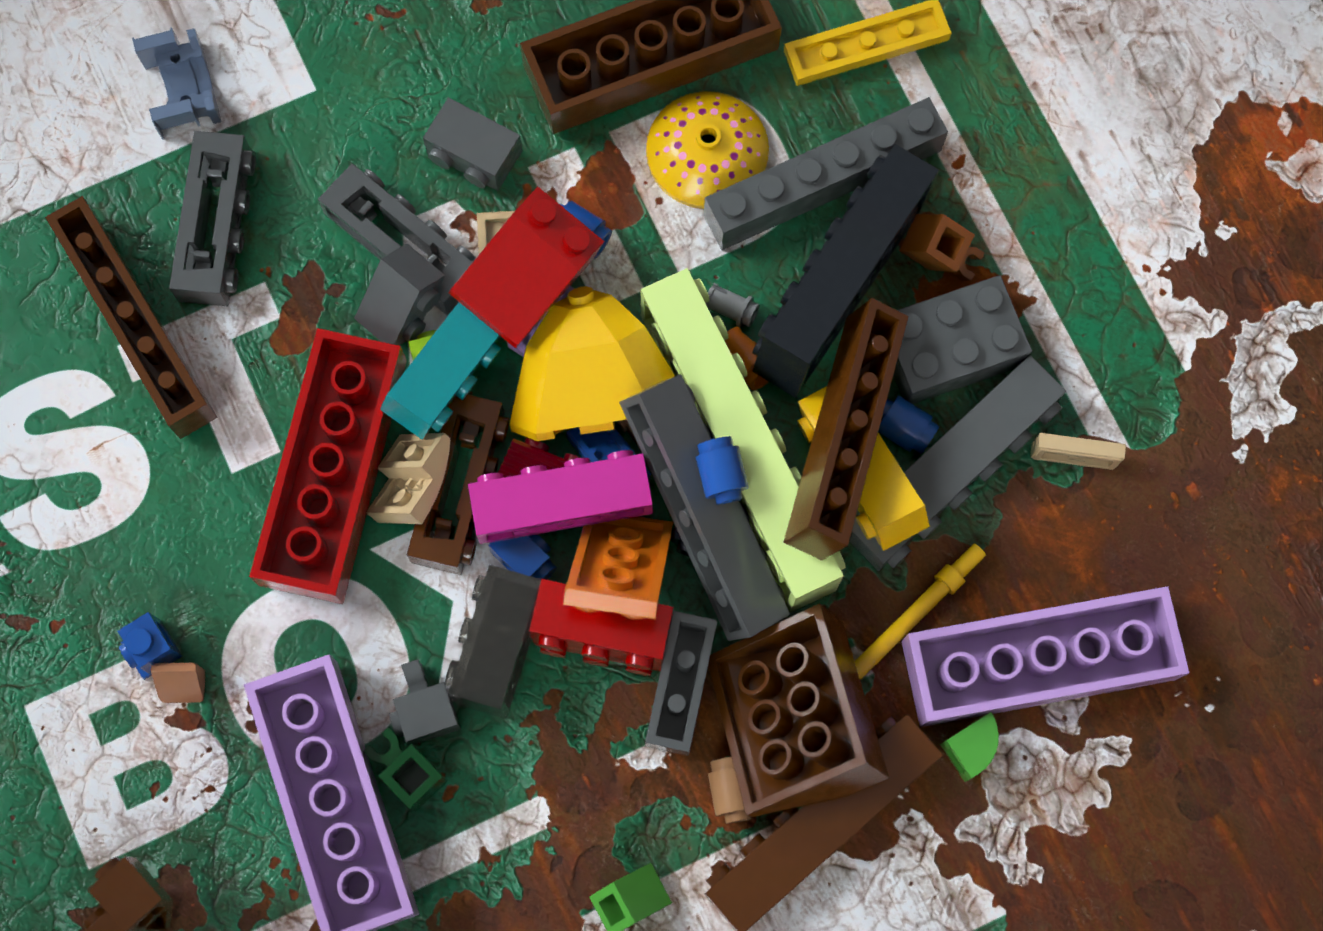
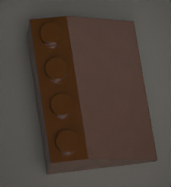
(796, 714)

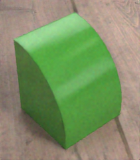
(973, 747)
(630, 899)

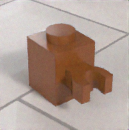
(940, 245)

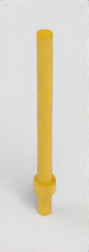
(947, 581)

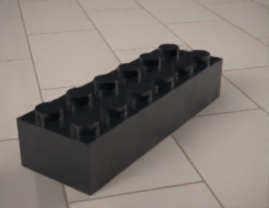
(842, 270)

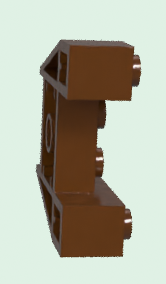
(128, 899)

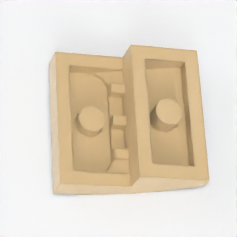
(414, 480)

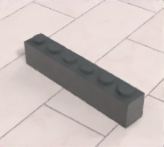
(820, 174)
(973, 451)
(715, 536)

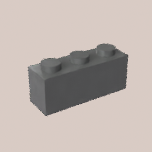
(680, 683)

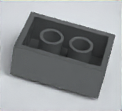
(959, 341)

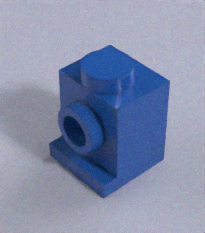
(525, 556)
(147, 643)

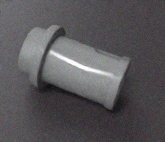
(733, 305)

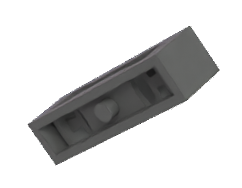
(358, 193)
(194, 272)

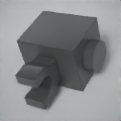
(425, 711)

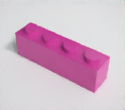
(560, 497)

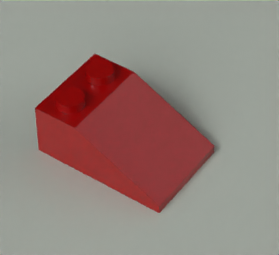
(526, 267)

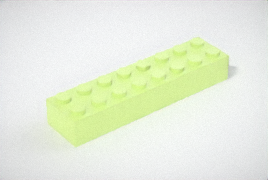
(696, 349)

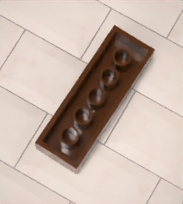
(642, 53)

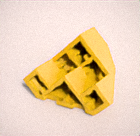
(582, 365)

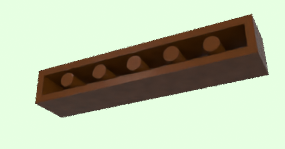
(131, 318)
(846, 430)
(816, 831)

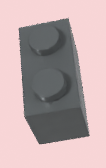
(472, 145)
(400, 296)

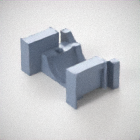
(184, 77)

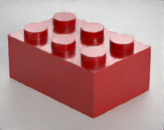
(598, 634)

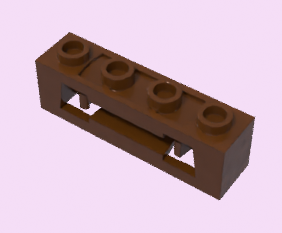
(440, 552)

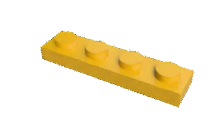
(867, 42)

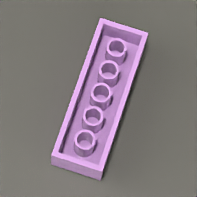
(1044, 656)
(330, 798)

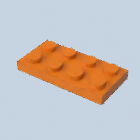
(620, 567)

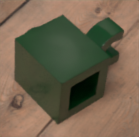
(407, 772)

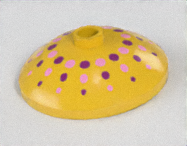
(695, 169)

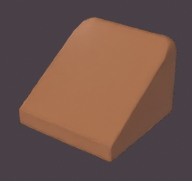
(179, 682)

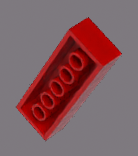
(328, 467)

